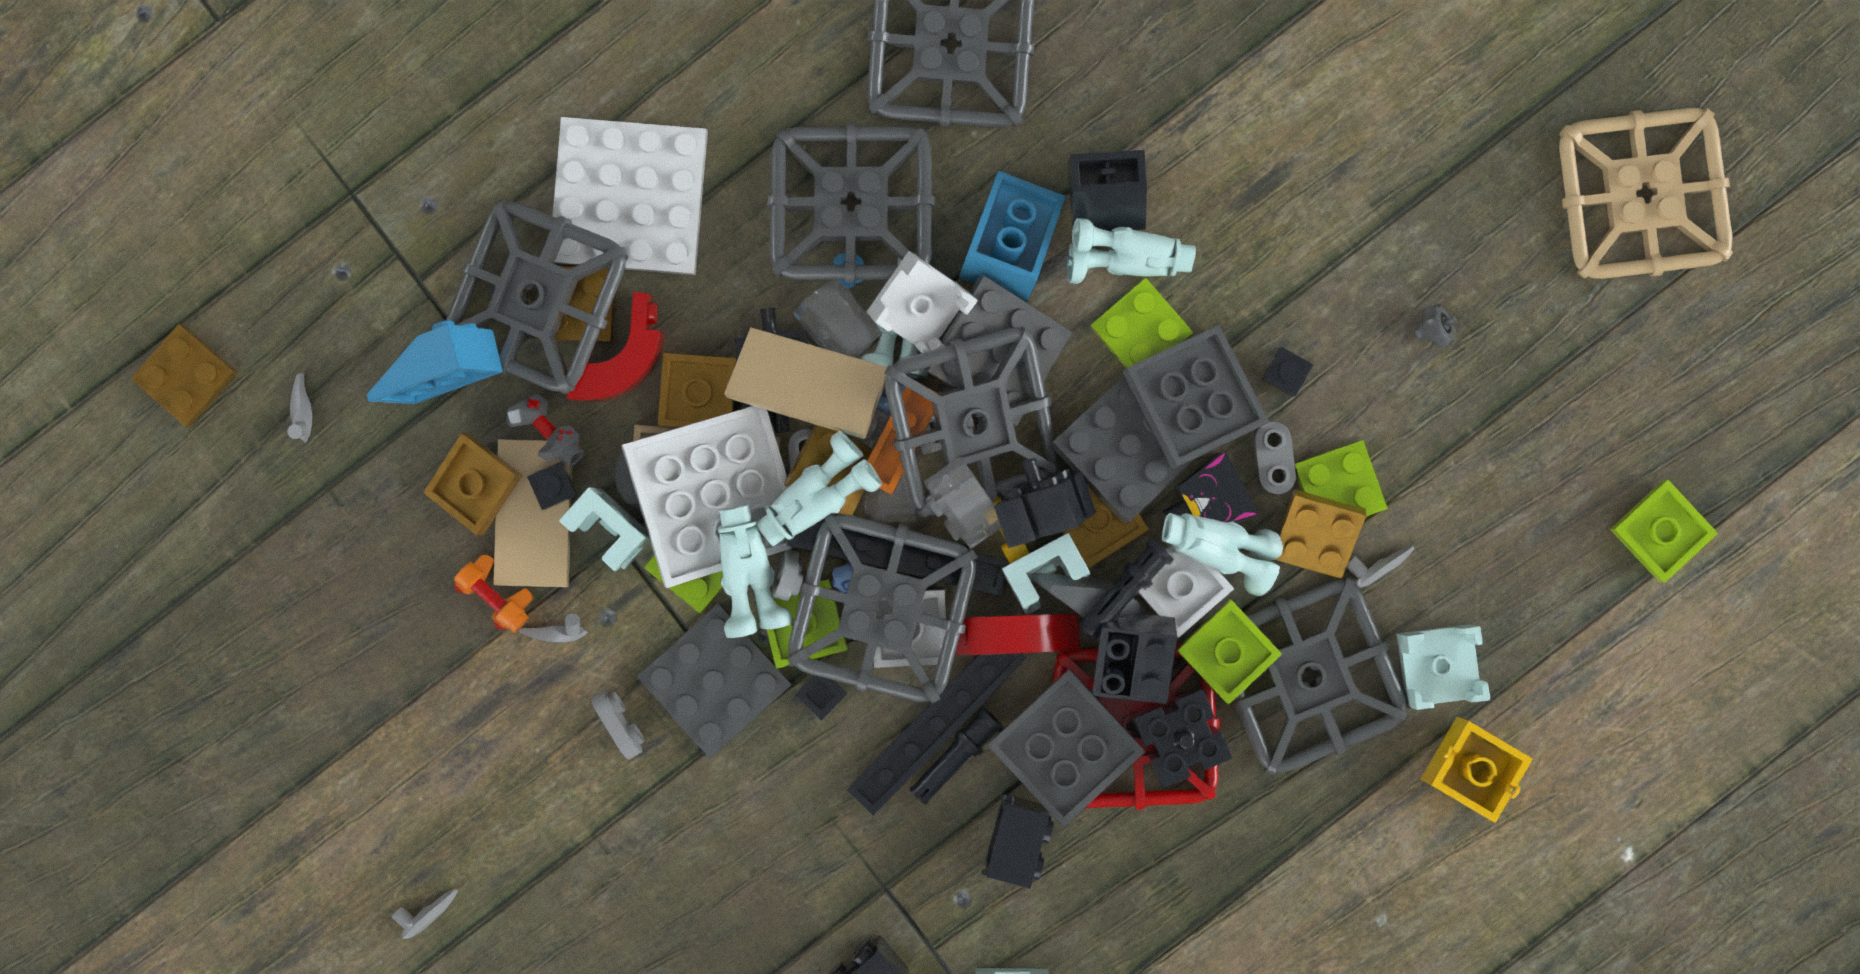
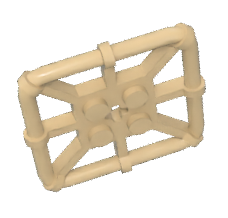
(1661, 175)

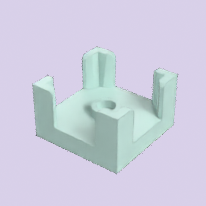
(598, 504)
(1043, 560)
(1441, 666)

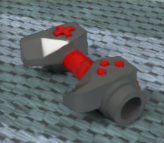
(561, 443)

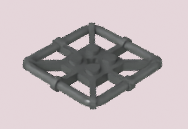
(963, 66)
(833, 186)
(555, 291)
(985, 400)
(895, 629)
(1332, 686)

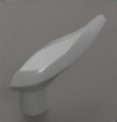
(300, 411)
(1383, 566)
(557, 633)
(425, 917)

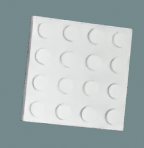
(634, 188)
(694, 474)

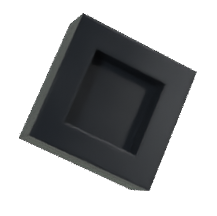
(1287, 372)
(552, 486)
(821, 695)

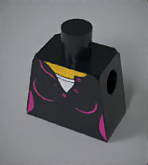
(1214, 493)

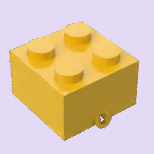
(1476, 769)

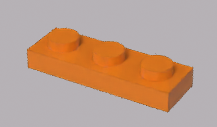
(884, 456)

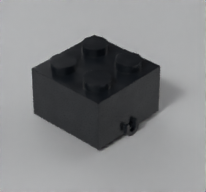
(1017, 841)

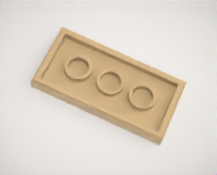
(807, 383)
(530, 541)

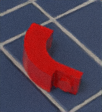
(631, 365)
(1019, 634)

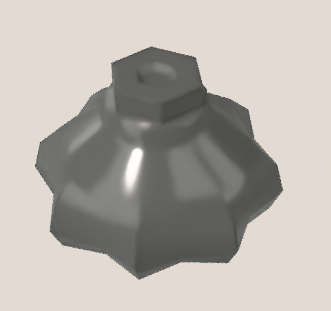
(1436, 326)

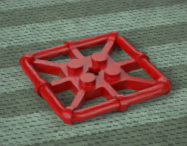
(1121, 711)

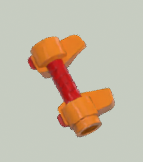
(508, 612)

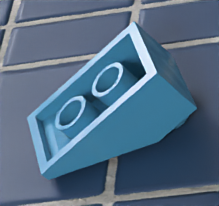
(1013, 235)
(439, 363)

